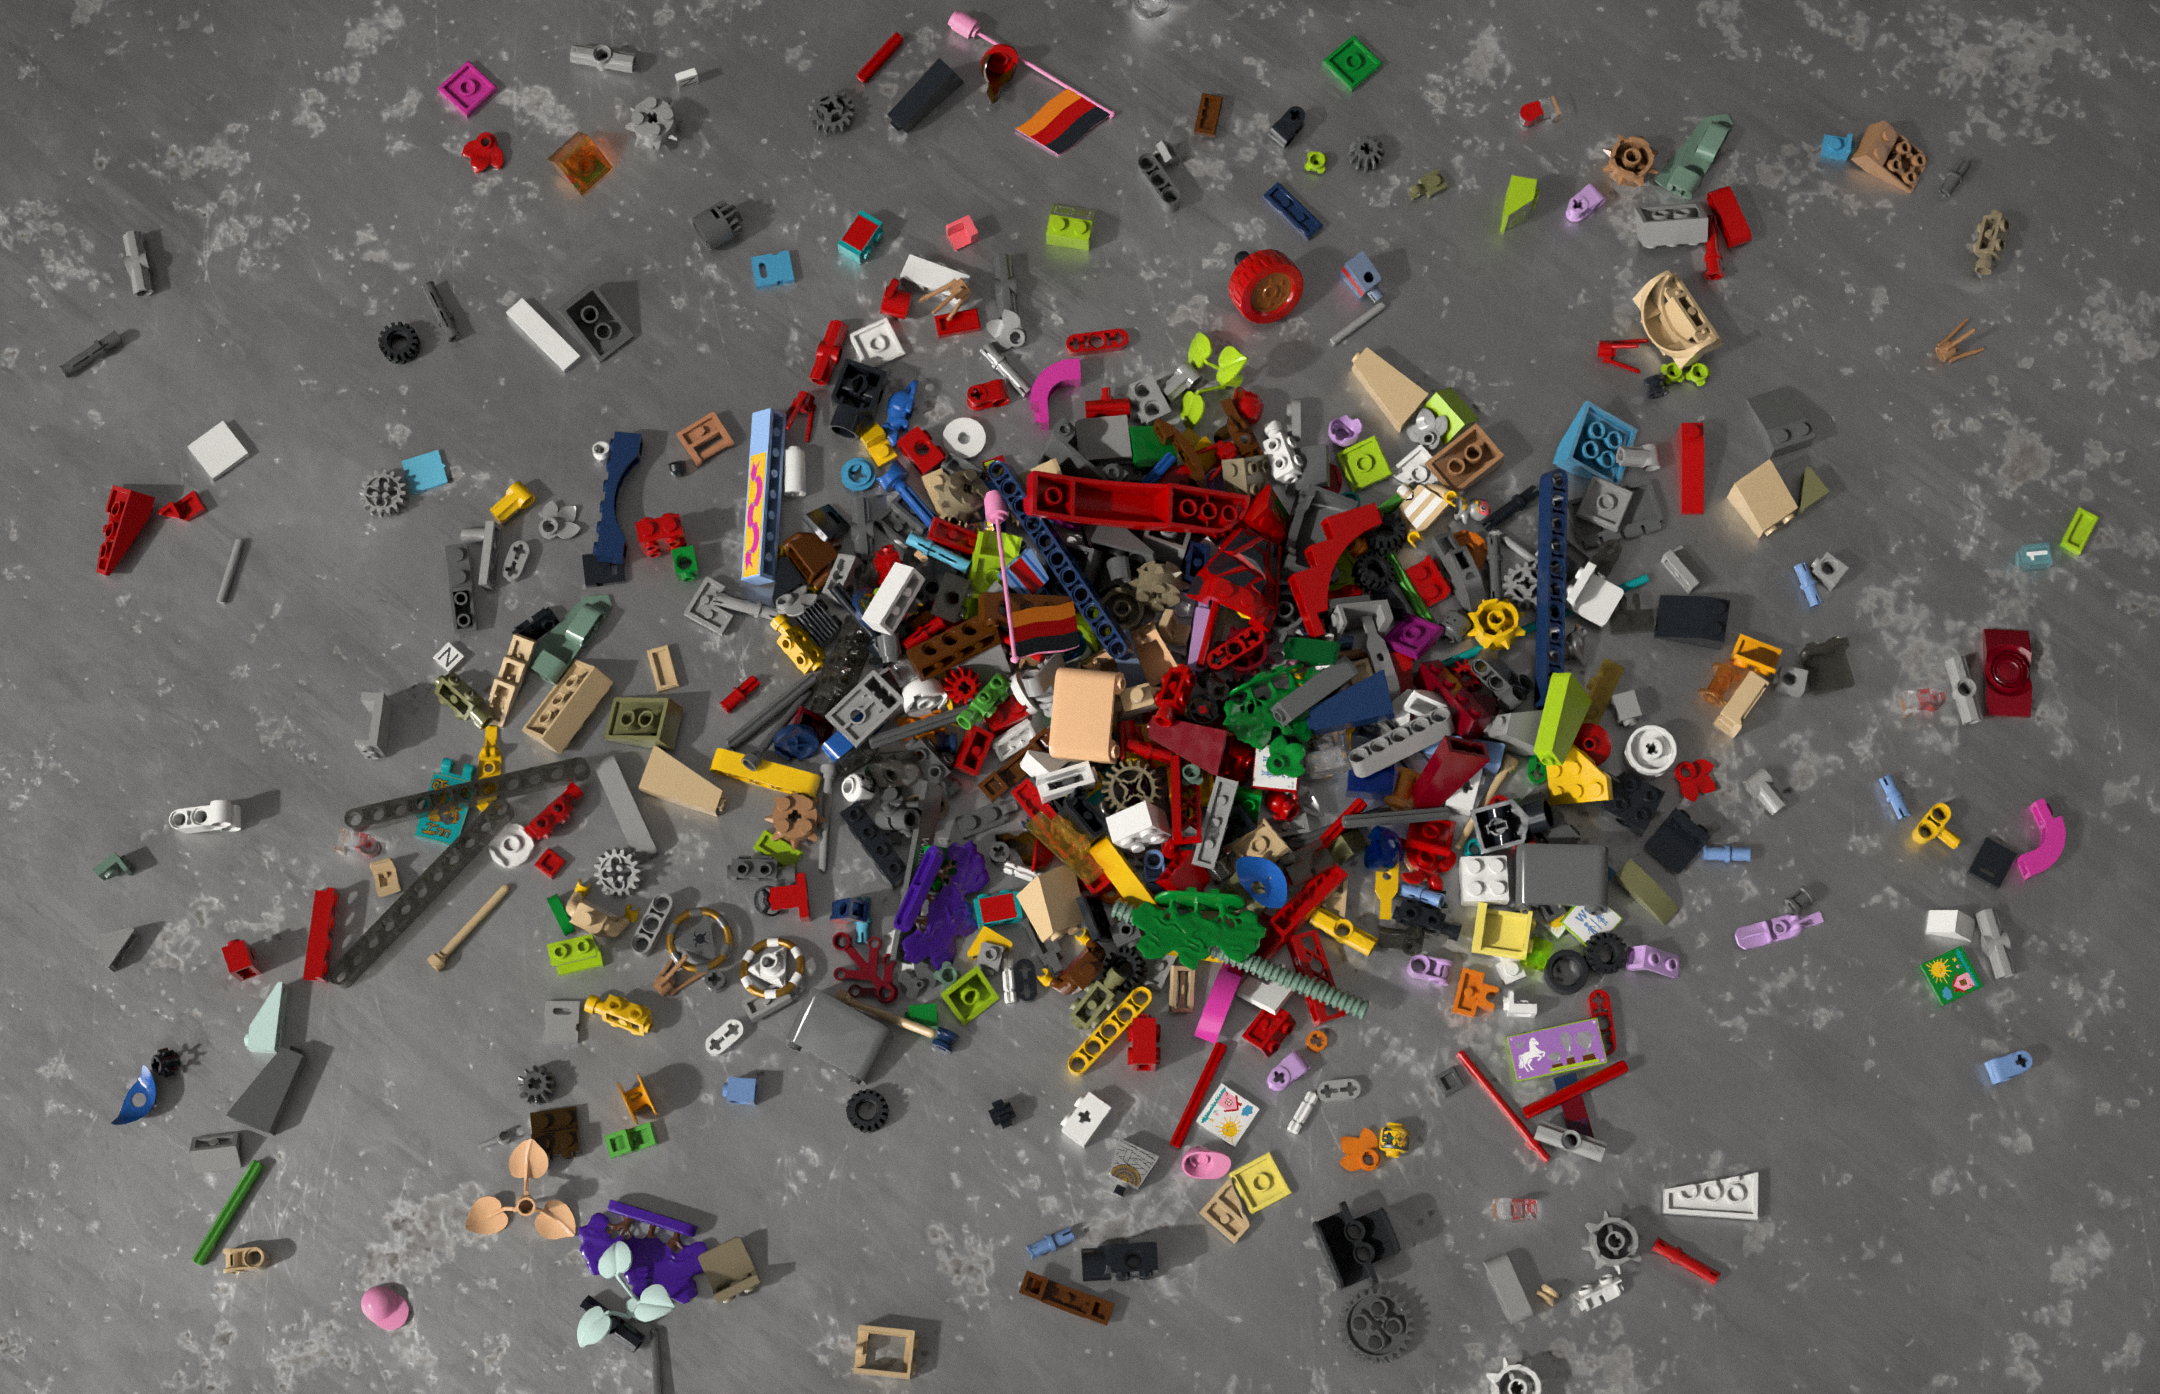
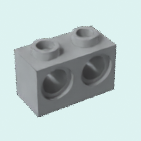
(1154, 400)
(848, 572)

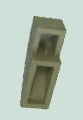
(1646, 891)

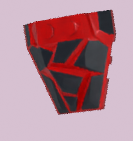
(1243, 578)

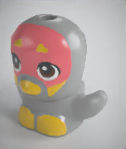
(1474, 508)

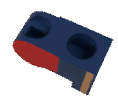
(849, 910)

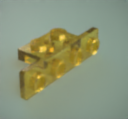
(1601, 690)
(1066, 844)

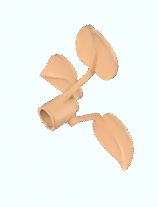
(553, 1221)

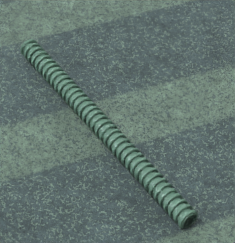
(1276, 974)

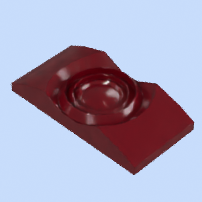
(2007, 673)

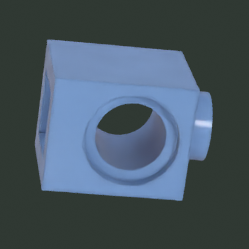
(740, 1090)

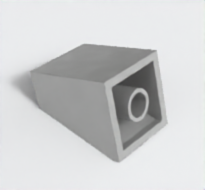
(1514, 730)

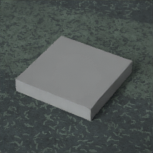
(1604, 503)

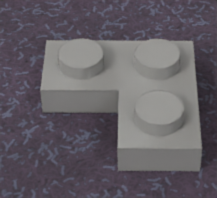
(706, 614)

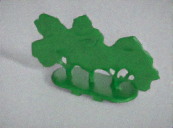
(1258, 726)
(1191, 933)

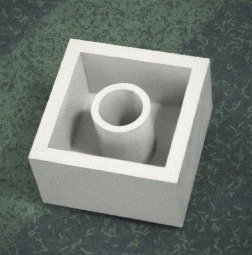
(1138, 827)
(1483, 880)

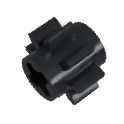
(165, 1062)
(1002, 1113)

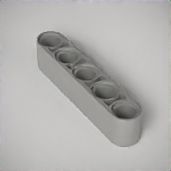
(1401, 742)
(625, 807)

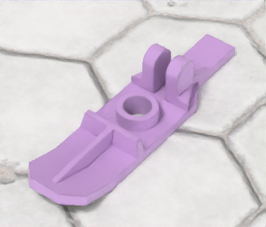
(1765, 932)

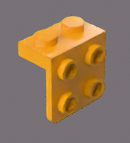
(1756, 655)

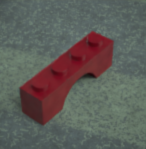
(1467, 714)

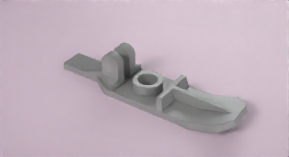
(1375, 647)

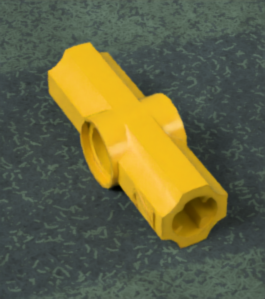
(1356, 938)

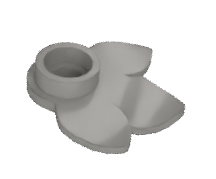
(1004, 328)
(1426, 426)
(561, 519)
(795, 602)

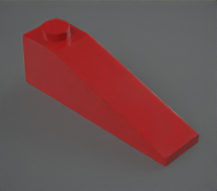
(1691, 468)

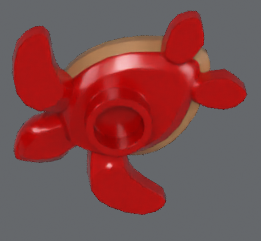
(1425, 866)

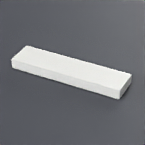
(543, 335)

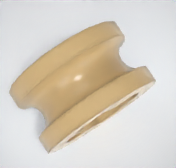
(1547, 1294)

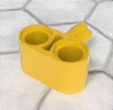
(1936, 827)

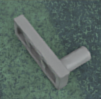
(491, 540)

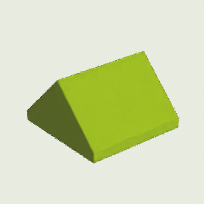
(1459, 415)
(969, 996)

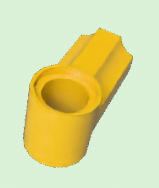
(516, 498)

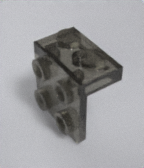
(1827, 665)

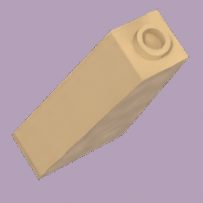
(1389, 388)
(680, 785)

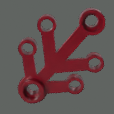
(868, 970)

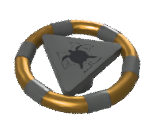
(699, 939)

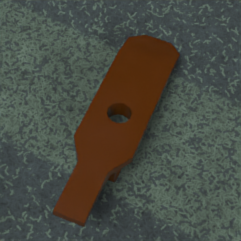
(1237, 428)

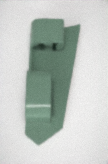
(1694, 157)
(564, 641)

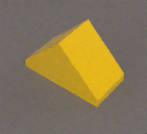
(989, 936)

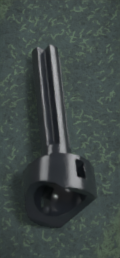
(845, 600)

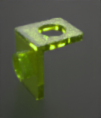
(1540, 954)

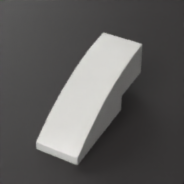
(1424, 701)

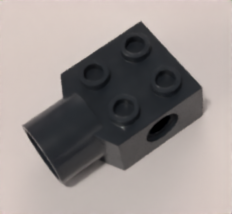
(856, 397)
(1632, 803)
(1510, 823)
(1111, 1262)

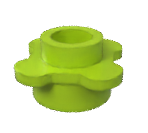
(1320, 158)
(1672, 367)
(1700, 368)

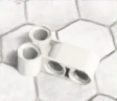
(219, 813)

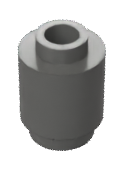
(889, 647)

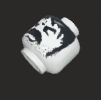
(859, 788)

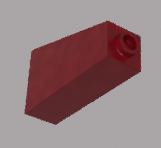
(1199, 744)
(1448, 770)

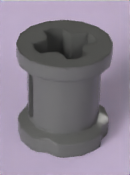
(997, 847)
(1799, 900)
(721, 985)

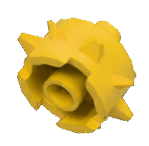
(1496, 624)

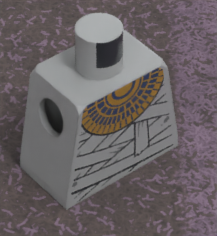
(1130, 1167)

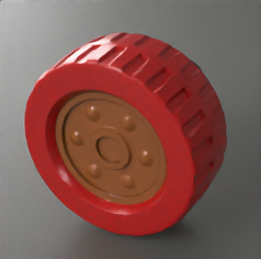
(1265, 285)

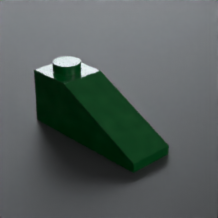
(1311, 651)

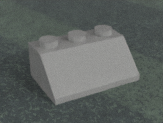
(1671, 224)

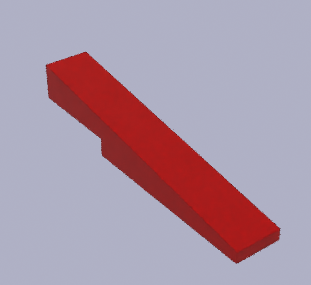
(1030, 800)
(1298, 911)

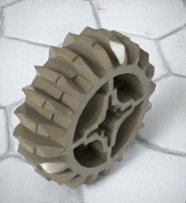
(1123, 783)

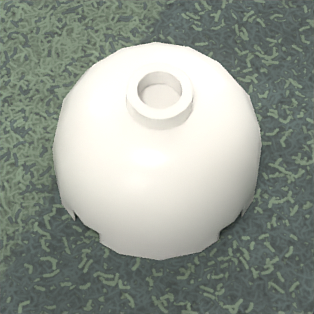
(923, 696)

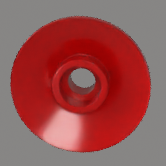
(1601, 742)

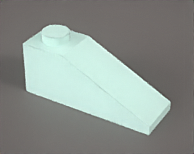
(267, 1026)

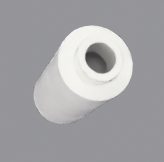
(794, 472)

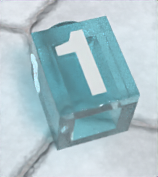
(2033, 557)

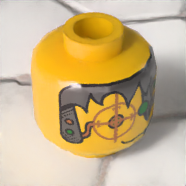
(1394, 1139)

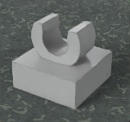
(1168, 154)

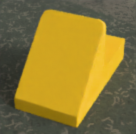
(877, 445)
(1207, 459)

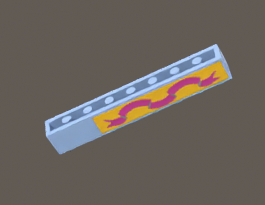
(763, 497)

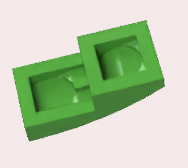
(631, 1140)

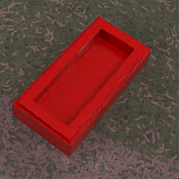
(961, 323)

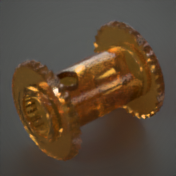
(1718, 686)
(1403, 789)

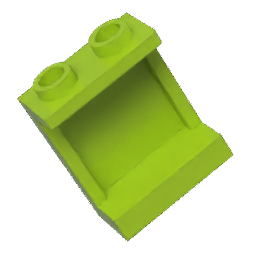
(575, 955)

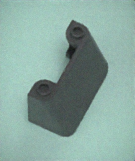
(1071, 461)
(1305, 527)
(1561, 876)
(839, 1035)

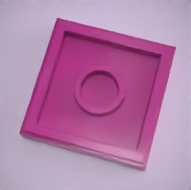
(467, 89)

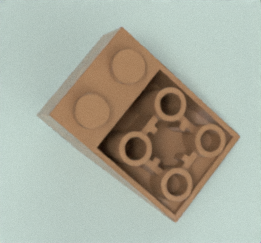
(1890, 156)

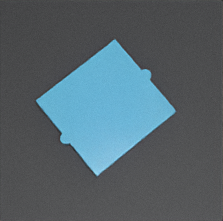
(425, 472)

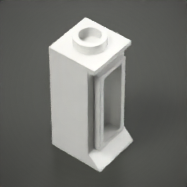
(1042, 781)

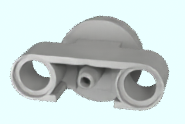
(1040, 682)

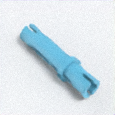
(928, 547)

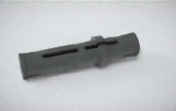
(451, 331)
(70, 368)
(1494, 561)

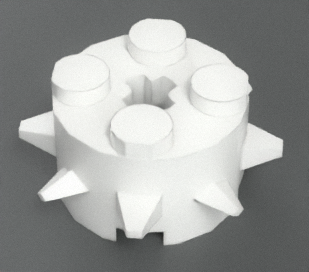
(1518, 1374)

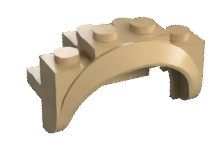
(1677, 322)

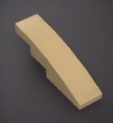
(510, 678)

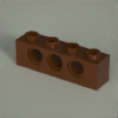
(991, 601)
(952, 648)

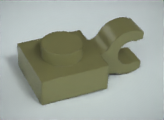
(1429, 184)

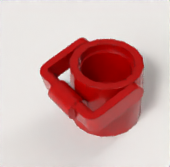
(895, 301)

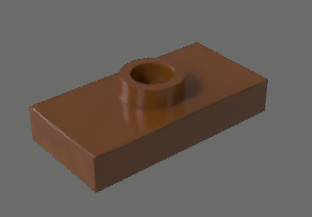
(1208, 115)

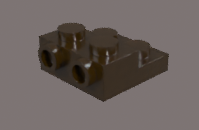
(557, 1132)

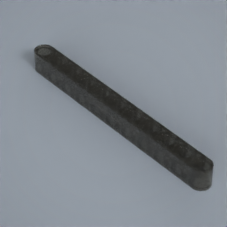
(456, 792)
(410, 896)

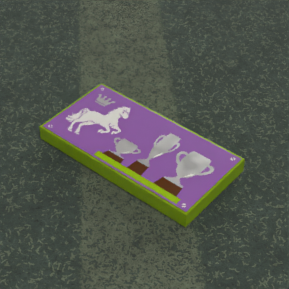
(1556, 1050)

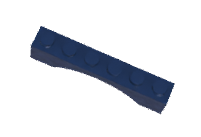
(625, 456)

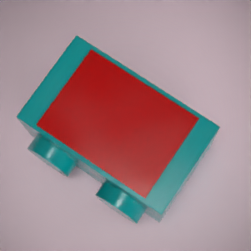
(861, 237)
(997, 909)

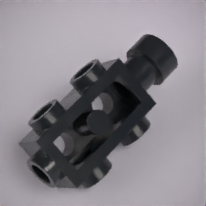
(1423, 917)

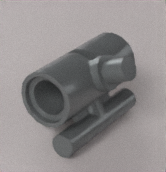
(899, 816)

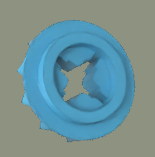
(853, 466)

